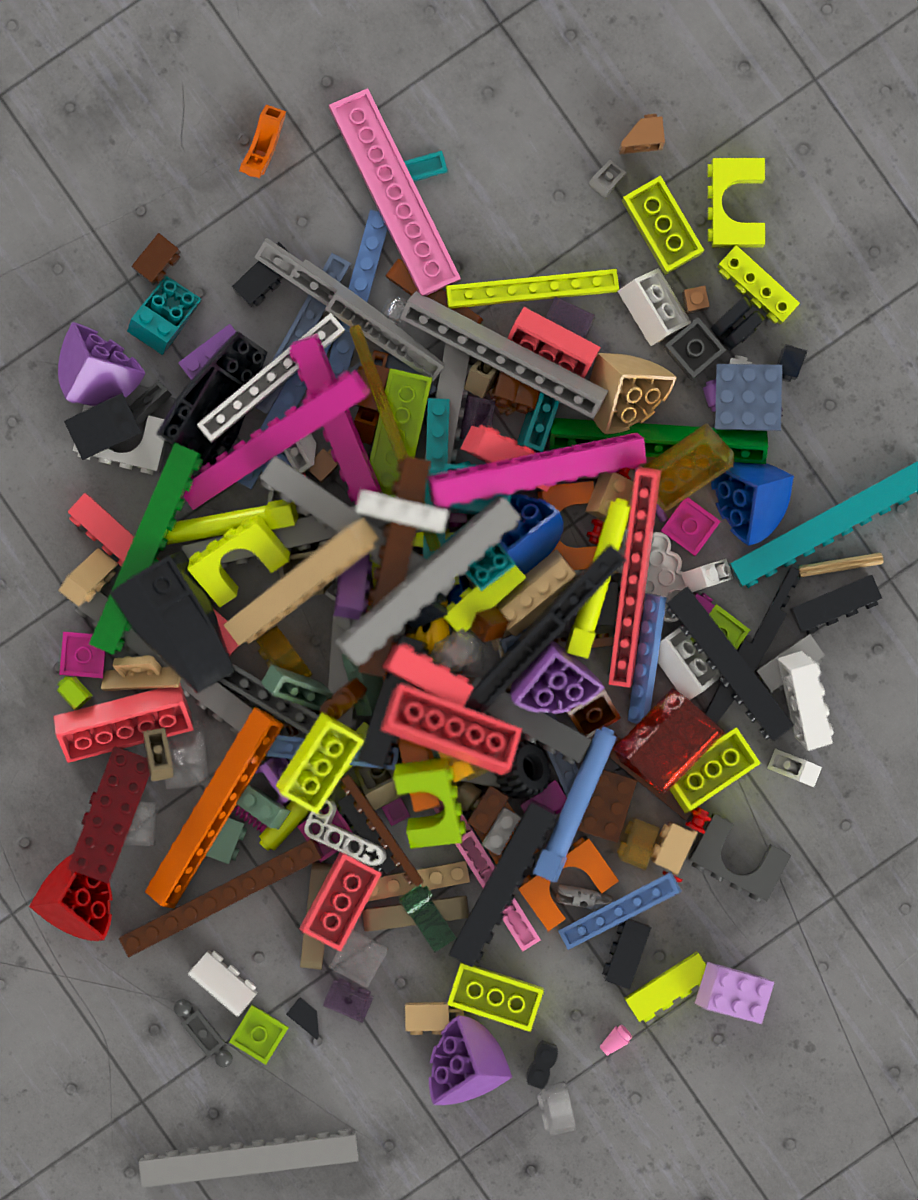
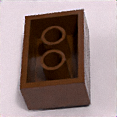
(608, 806)

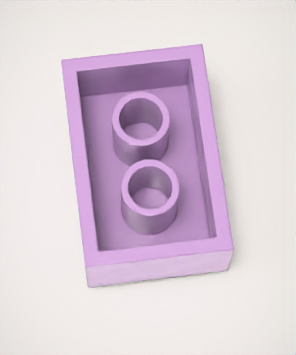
(734, 993)

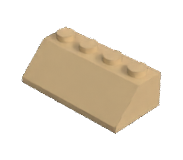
(536, 592)

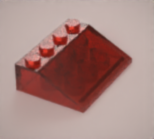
(668, 741)

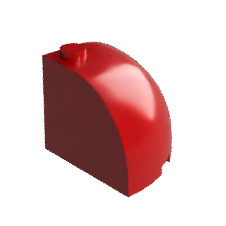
(74, 903)

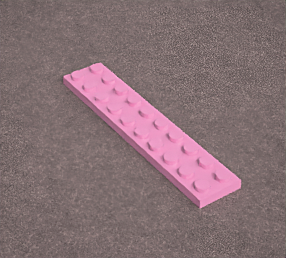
(394, 192)

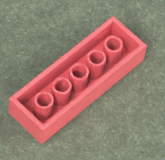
(122, 722)
(451, 729)

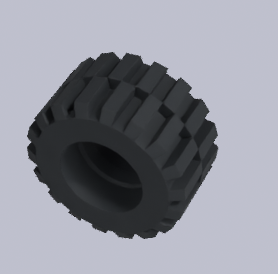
(528, 772)

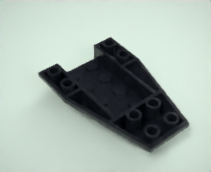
(218, 379)
(176, 620)

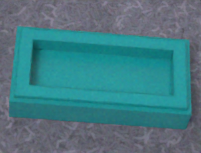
(426, 166)

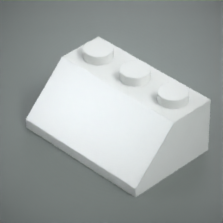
(654, 306)
(685, 665)
(223, 982)

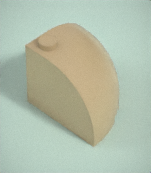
(633, 390)

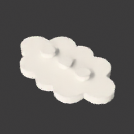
(663, 571)

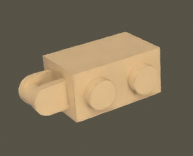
(428, 1017)

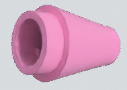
(616, 1039)

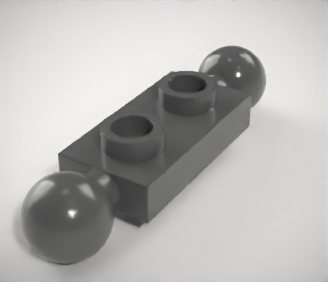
(203, 1033)

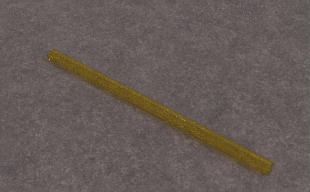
(385, 412)

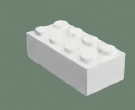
(805, 700)

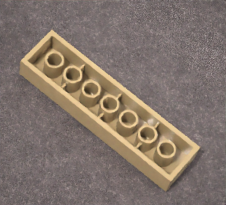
(302, 582)

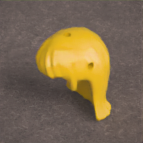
(438, 630)

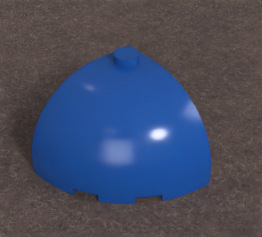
(753, 499)
(534, 534)

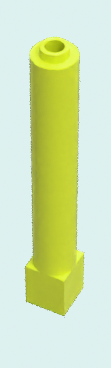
(275, 514)
(583, 630)
(271, 837)

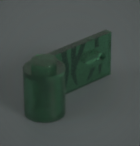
(427, 917)

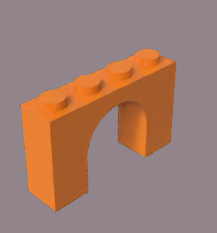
(569, 495)
(582, 856)

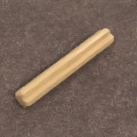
(840, 564)

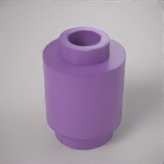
(710, 394)

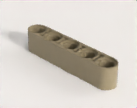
(396, 916)
(313, 949)

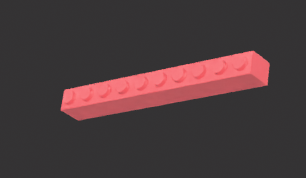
(118, 540)
(634, 576)

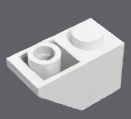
(707, 575)

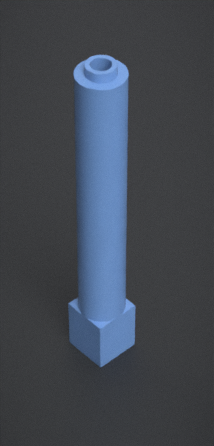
(554, 855)

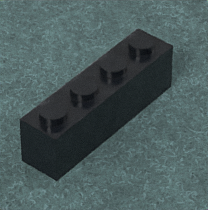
(835, 604)
(360, 827)

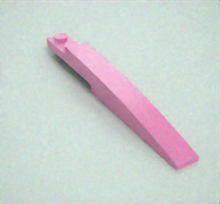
(482, 867)

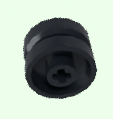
(737, 323)

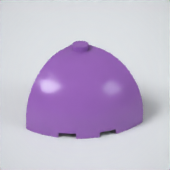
(95, 369)
(555, 682)
(466, 1063)

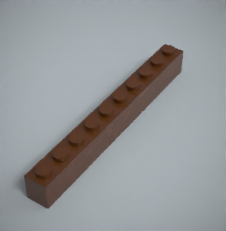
(396, 550)
(221, 897)

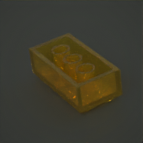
(690, 465)

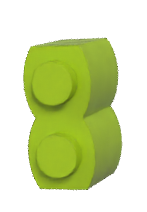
(74, 692)

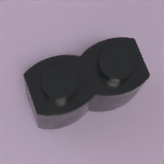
(539, 1070)

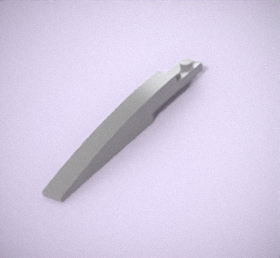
(350, 308)

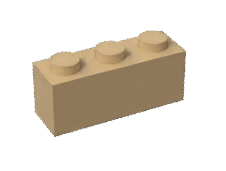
(89, 577)

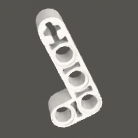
(346, 837)

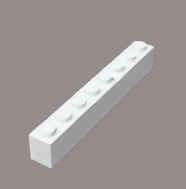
(263, 383)

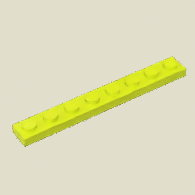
(532, 288)

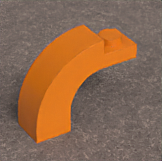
(264, 142)

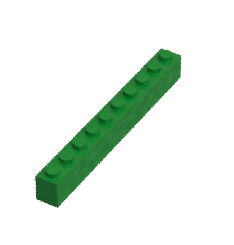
(747, 445)
(148, 540)

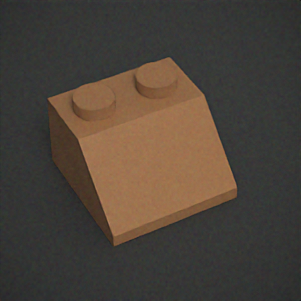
(645, 136)

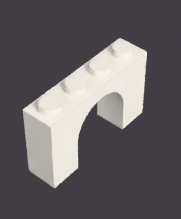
(146, 455)
(403, 511)

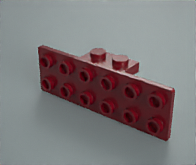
(110, 815)

